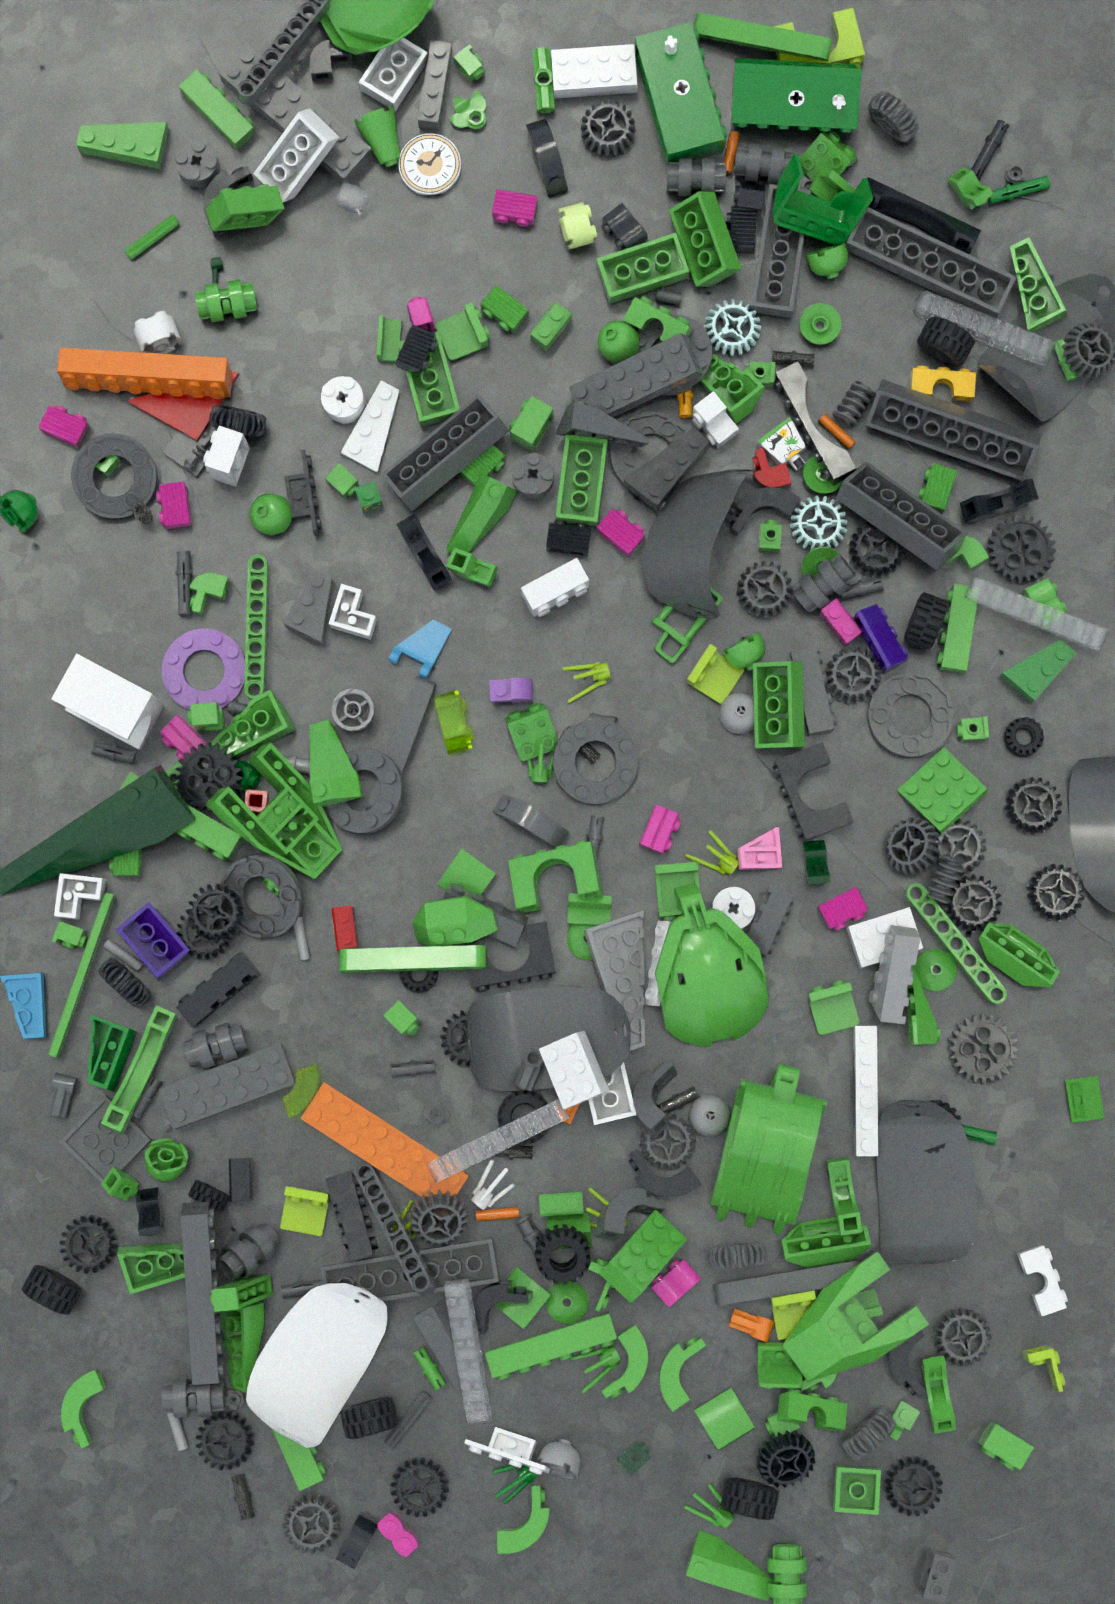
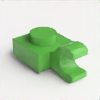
(905, 1417)

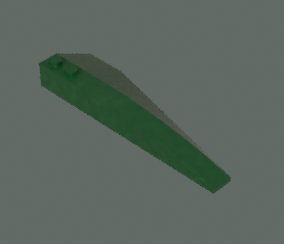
(124, 822)

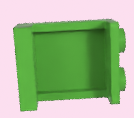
(669, 877)

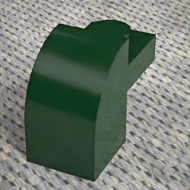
(815, 862)

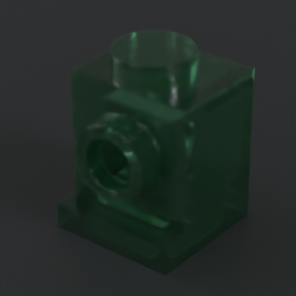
(625, 1457)

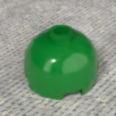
(19, 509)

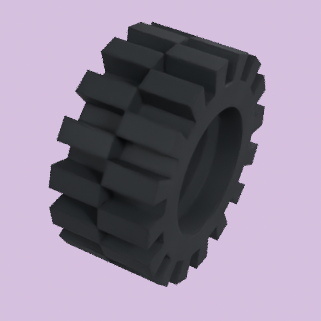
(1014, 745)
(418, 986)
(205, 1193)

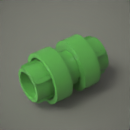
(210, 304)
(787, 1565)

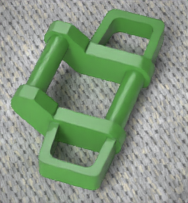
(684, 640)

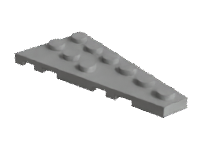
(620, 967)

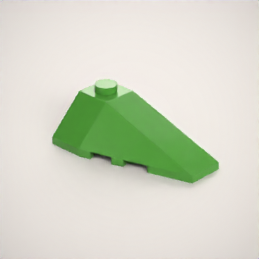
(331, 771)

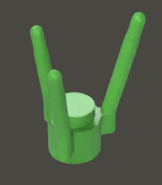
(540, 772)
(608, 1358)
(721, 1516)

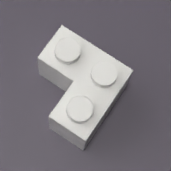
(712, 418)
(346, 616)
(72, 891)

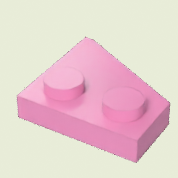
(761, 852)

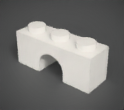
(1050, 1297)

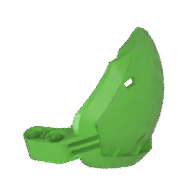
(372, 24)
(716, 996)

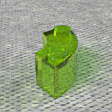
(453, 721)
(305, 1089)

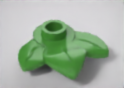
(469, 109)

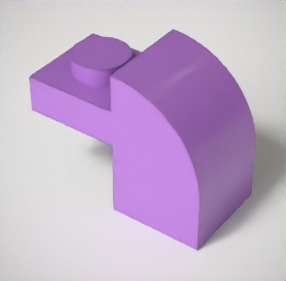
(513, 689)

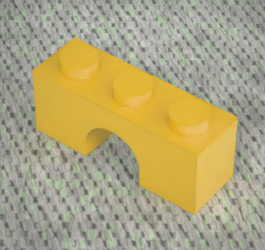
(960, 382)

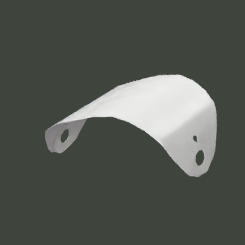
(316, 1361)

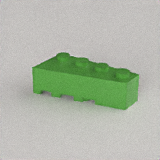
(127, 142)
(1038, 294)
(151, 1265)

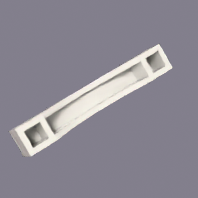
(865, 1091)

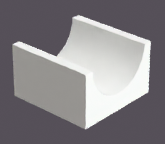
(108, 701)

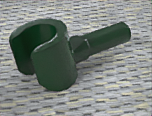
(216, 263)

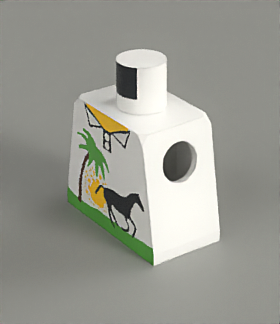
(784, 445)

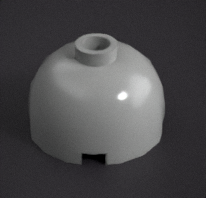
(350, 700)
(733, 720)
(705, 1126)
(561, 1459)

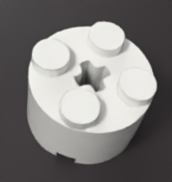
(157, 334)
(331, 399)
(738, 897)

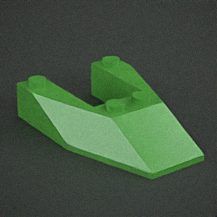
(289, 825)
(838, 1331)

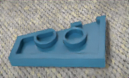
(28, 1002)

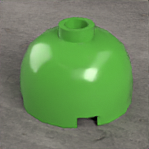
(828, 260)
(618, 341)
(270, 514)
(745, 652)
(165, 1160)

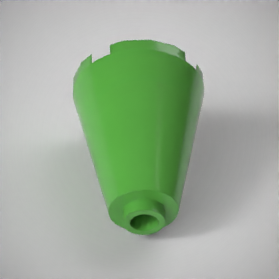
(381, 135)

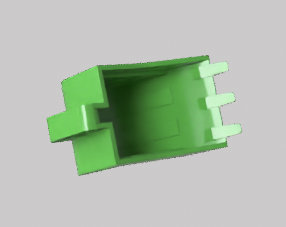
(768, 1150)

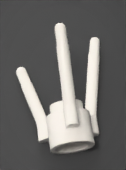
(483, 1197)

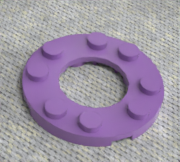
(195, 641)

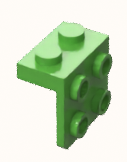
(827, 153)
(463, 333)
(530, 730)
(833, 1007)
(596, 1266)
(776, 1367)

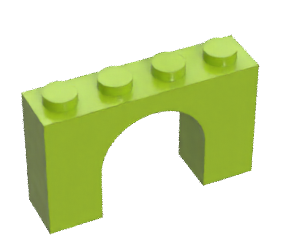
(849, 43)

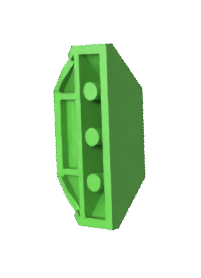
(453, 922)
(1018, 955)
(821, 1244)

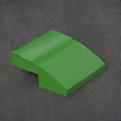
(468, 873)
(521, 1312)
(724, 1419)

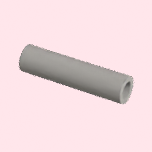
(301, 940)
(123, 955)
(178, 1432)

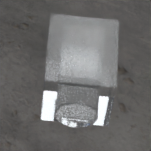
(352, 198)

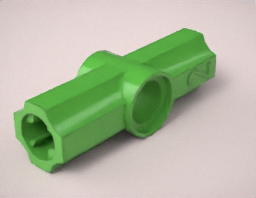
(543, 68)

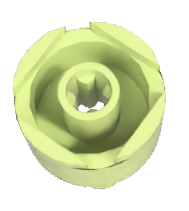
(576, 225)

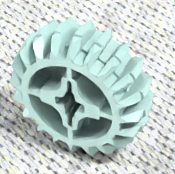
(723, 312)
(826, 523)

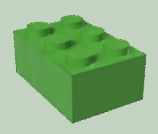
(244, 207)

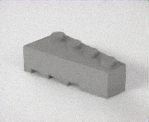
(895, 974)

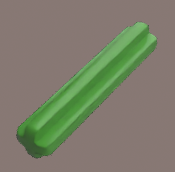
(152, 237)

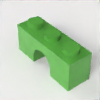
(642, 313)
(206, 717)
(829, 1412)

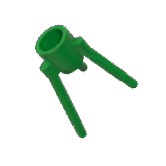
(524, 1476)

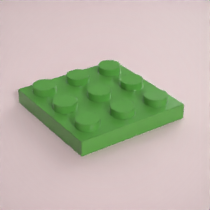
(942, 790)

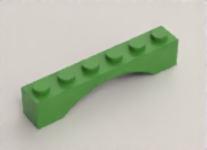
(141, 1068)

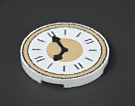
(429, 164)

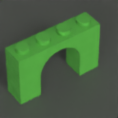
(527, 870)

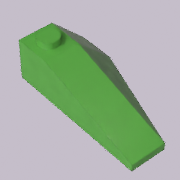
(734, 387)
(483, 510)
(256, 725)
(921, 1021)
(242, 1338)
(725, 1567)

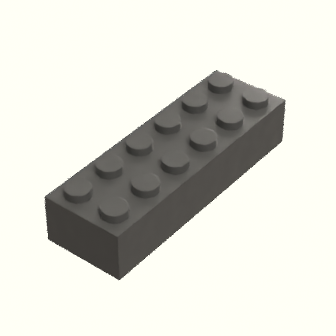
(776, 265)
(640, 377)
(445, 452)
(901, 515)
(228, 1086)

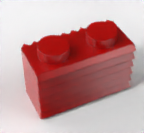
(345, 927)

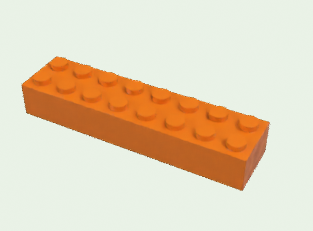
(145, 373)
(377, 1142)

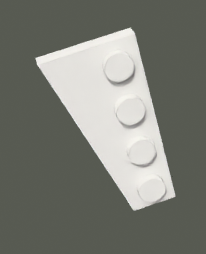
(372, 429)

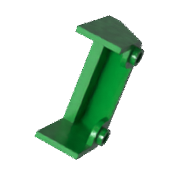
(815, 216)

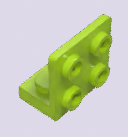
(714, 675)
(304, 1211)
(789, 1310)
(1038, 1355)

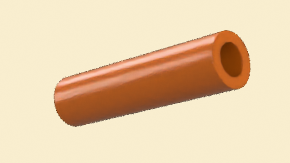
(731, 151)
(836, 431)
(497, 1214)

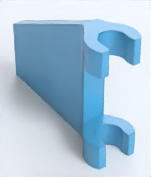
(423, 646)

